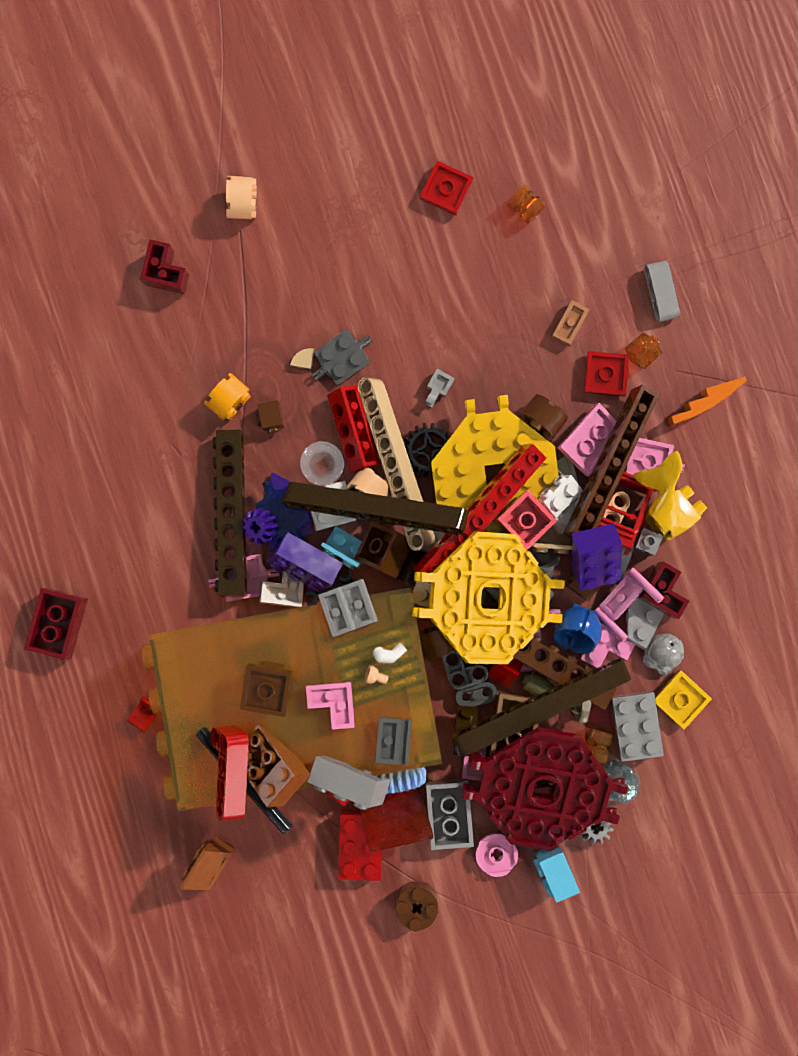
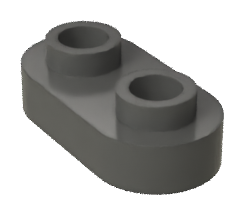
(476, 697)

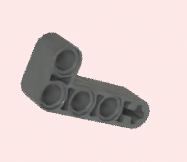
(466, 671)

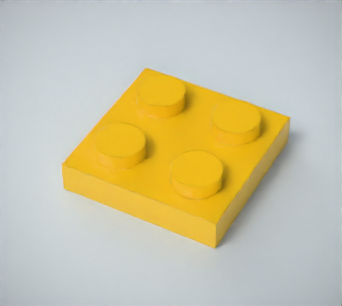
(682, 699)

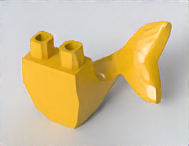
(670, 511)

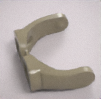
(581, 711)

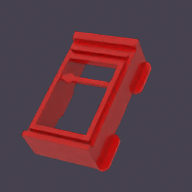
(625, 533)

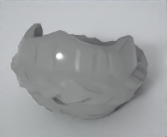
(663, 656)

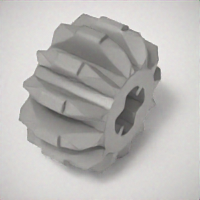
(598, 833)

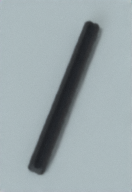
(272, 813)

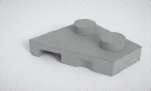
(642, 623)

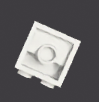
(561, 500)

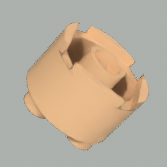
(240, 197)
(368, 482)

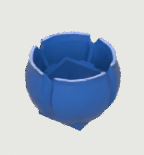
(578, 630)

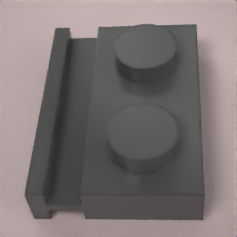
(393, 741)

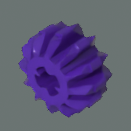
(264, 520)

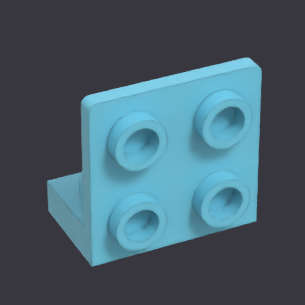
(343, 545)

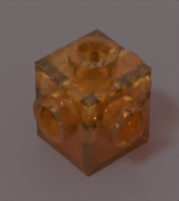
(644, 350)

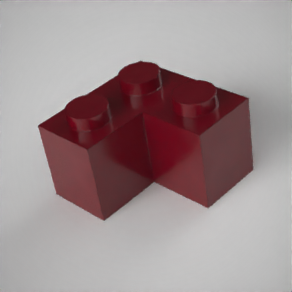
(159, 272)
(663, 580)

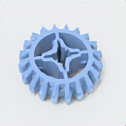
(405, 779)

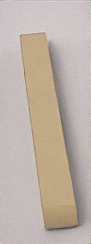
(393, 454)

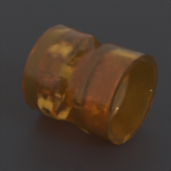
(526, 204)
(603, 741)

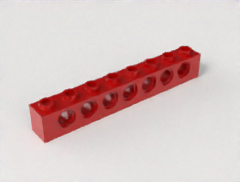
(487, 504)

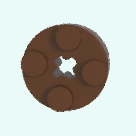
(543, 417)
(434, 643)
(417, 893)

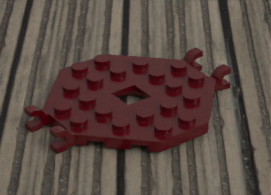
(537, 821)

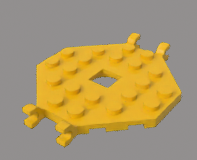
(485, 441)
(456, 593)

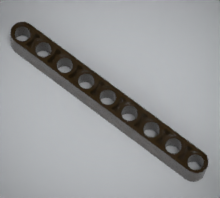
(376, 508)
(540, 707)

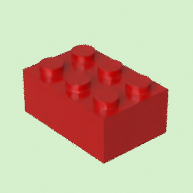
(355, 857)

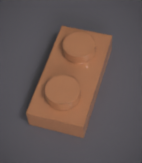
(570, 323)

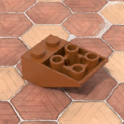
(273, 768)
(207, 865)

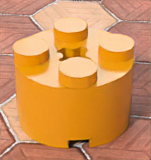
(227, 397)

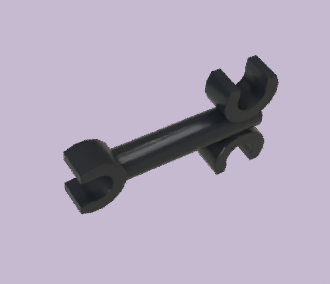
(348, 580)

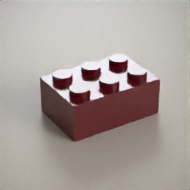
(56, 623)

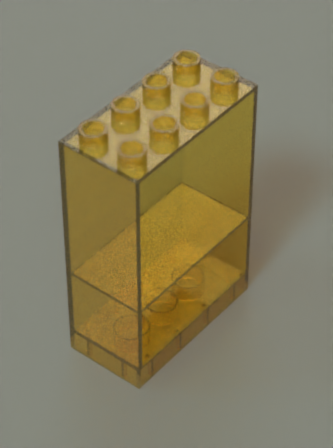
(203, 681)

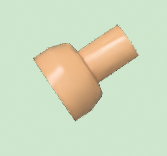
(372, 675)

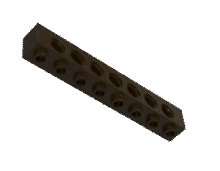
(235, 440)

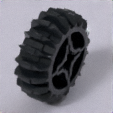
(420, 451)

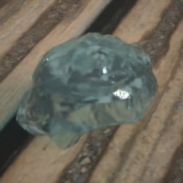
(619, 770)

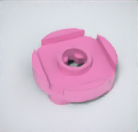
(488, 863)

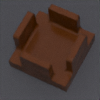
(267, 688)

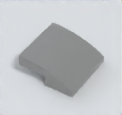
(348, 607)

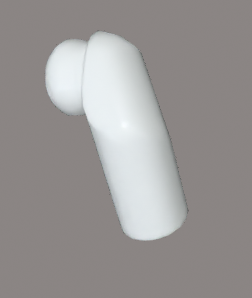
(389, 656)

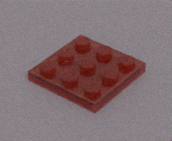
(397, 821)

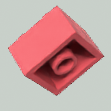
(526, 519)

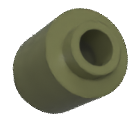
(535, 683)

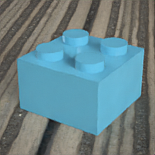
(557, 873)

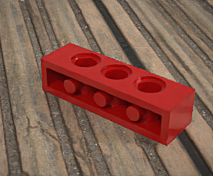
(353, 428)

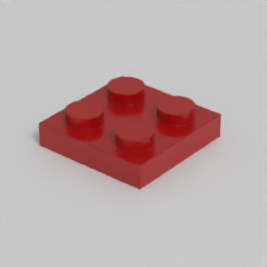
(446, 188)
(606, 373)

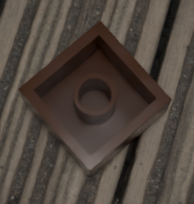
(383, 549)

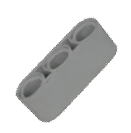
(662, 291)

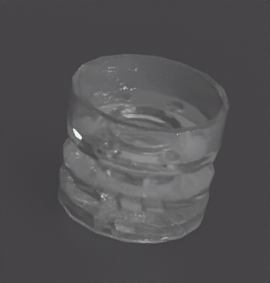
(315, 453)

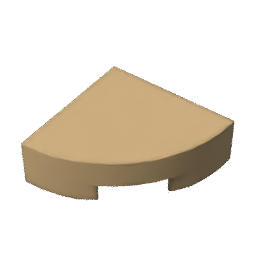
(303, 359)

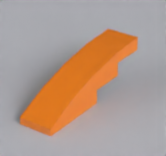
(710, 397)

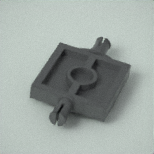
(342, 357)

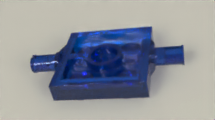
(287, 518)

